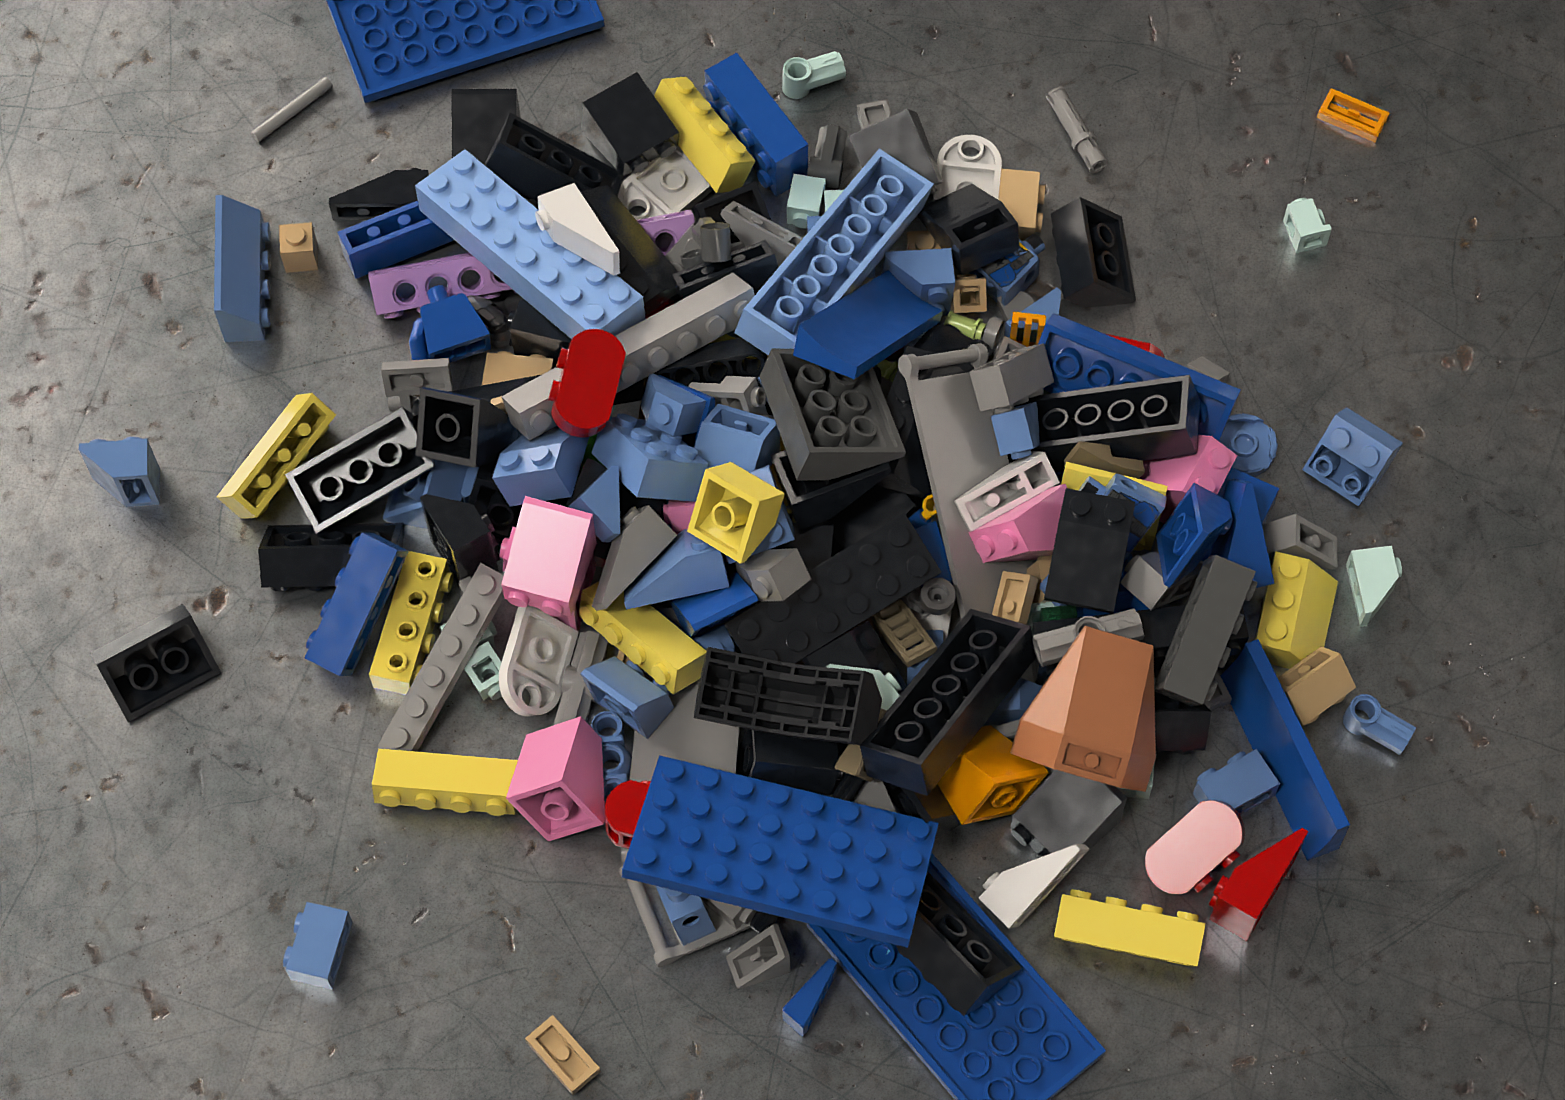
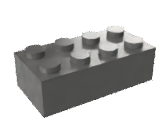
(1204, 631)

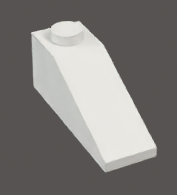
(576, 227)
(1006, 489)
(1021, 889)

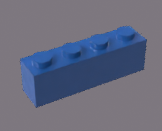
(389, 239)
(355, 604)

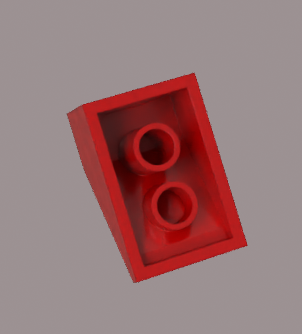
(1246, 894)

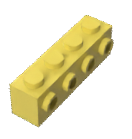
(704, 135)
(276, 454)
(410, 622)
(647, 640)
(443, 781)
(1129, 929)

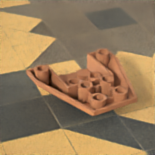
(1095, 713)

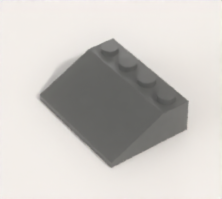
(828, 419)

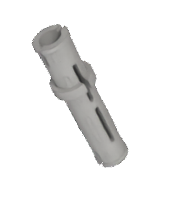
(1082, 139)

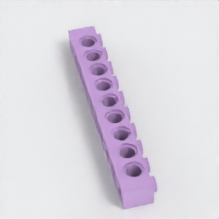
(385, 281)

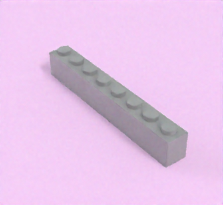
(647, 346)

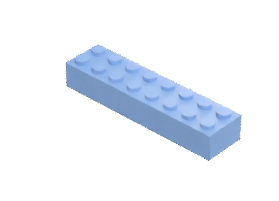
(505, 237)
(836, 252)

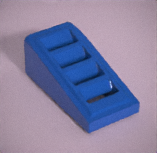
(805, 1003)

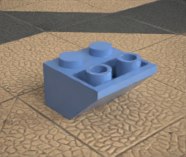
(737, 438)
(1352, 456)
(124, 469)

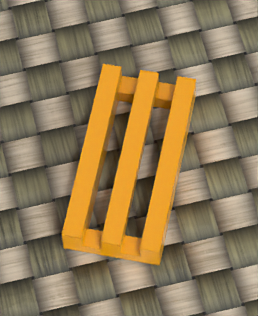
(1351, 119)
(1028, 318)

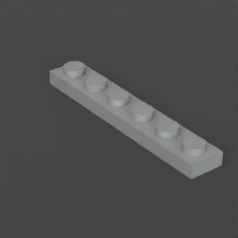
(445, 662)

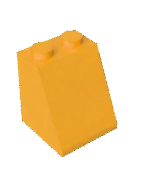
(989, 779)

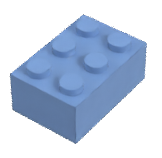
(650, 459)

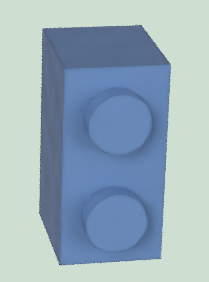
(1240, 784)
(317, 945)

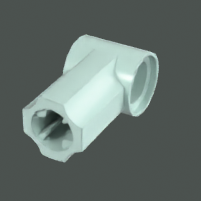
(803, 74)

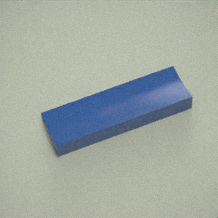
(865, 327)
(1092, 359)
(1282, 743)

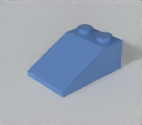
(540, 467)
(679, 571)

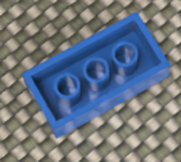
(757, 123)

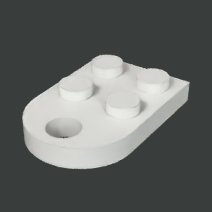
(962, 170)
(665, 186)
(536, 661)

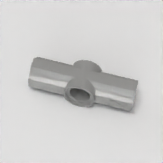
(1053, 645)
(576, 697)

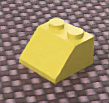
(734, 510)

